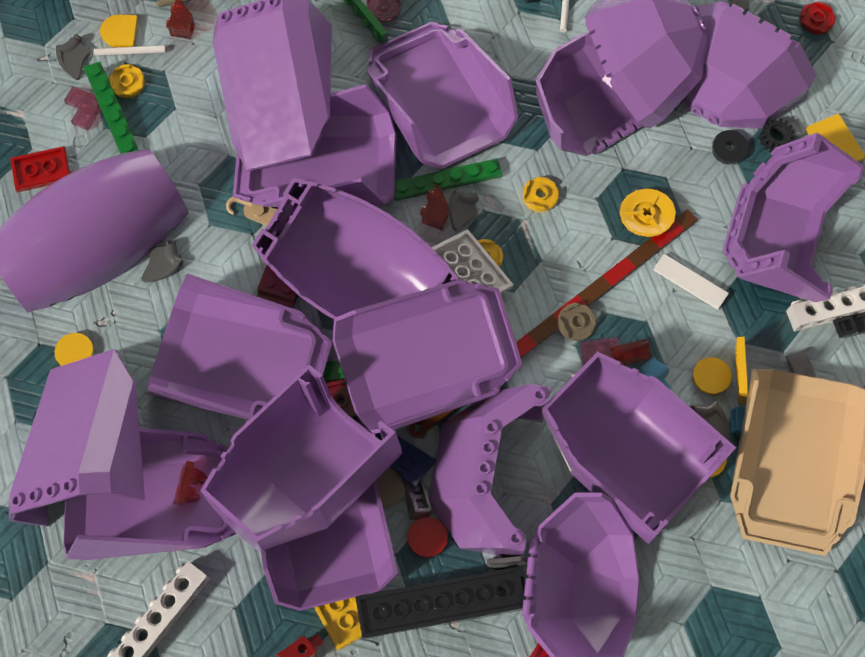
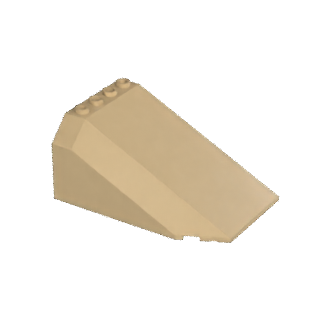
(799, 460)

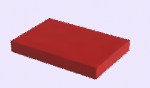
(39, 168)

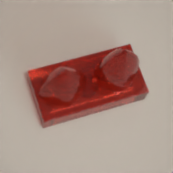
(632, 352)
(188, 476)

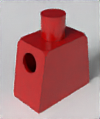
(308, 645)

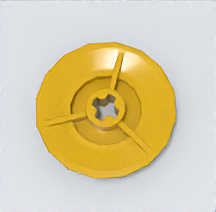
(648, 202)

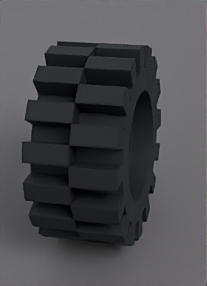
(776, 126)

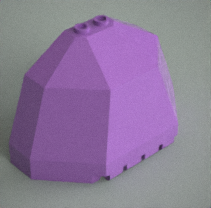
(649, 52)
(747, 70)
(579, 100)
(582, 580)

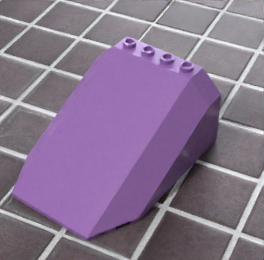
(274, 78)
(443, 93)
(351, 156)
(232, 349)
(425, 353)
(80, 439)
(123, 526)
(335, 563)

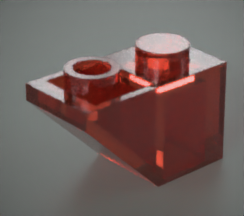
(181, 21)
(437, 209)

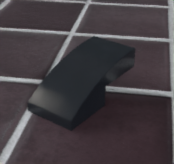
(850, 325)

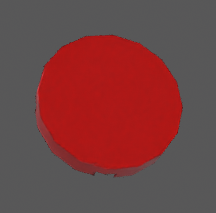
(817, 18)
(427, 537)

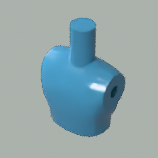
(655, 369)

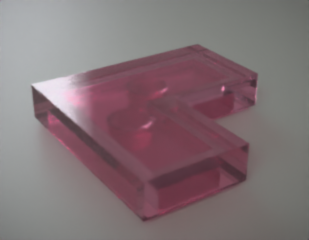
(87, 107)
(590, 348)

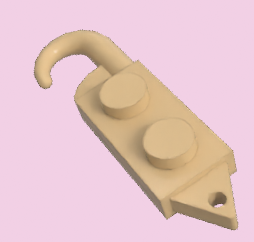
(253, 211)

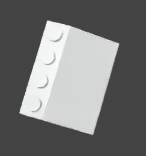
(472, 262)

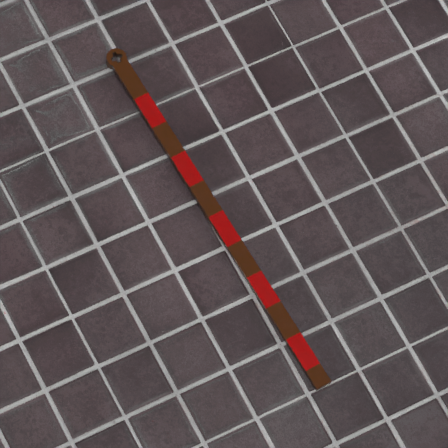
(585, 297)

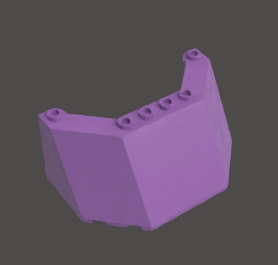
(783, 216)
(467, 467)

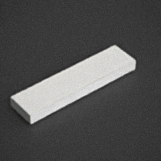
(690, 281)

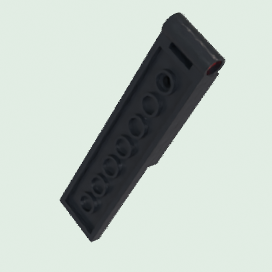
(442, 602)

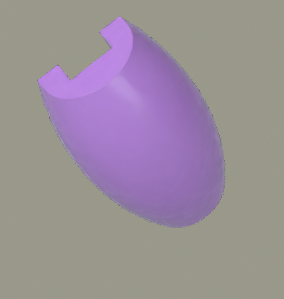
(88, 228)
(345, 250)

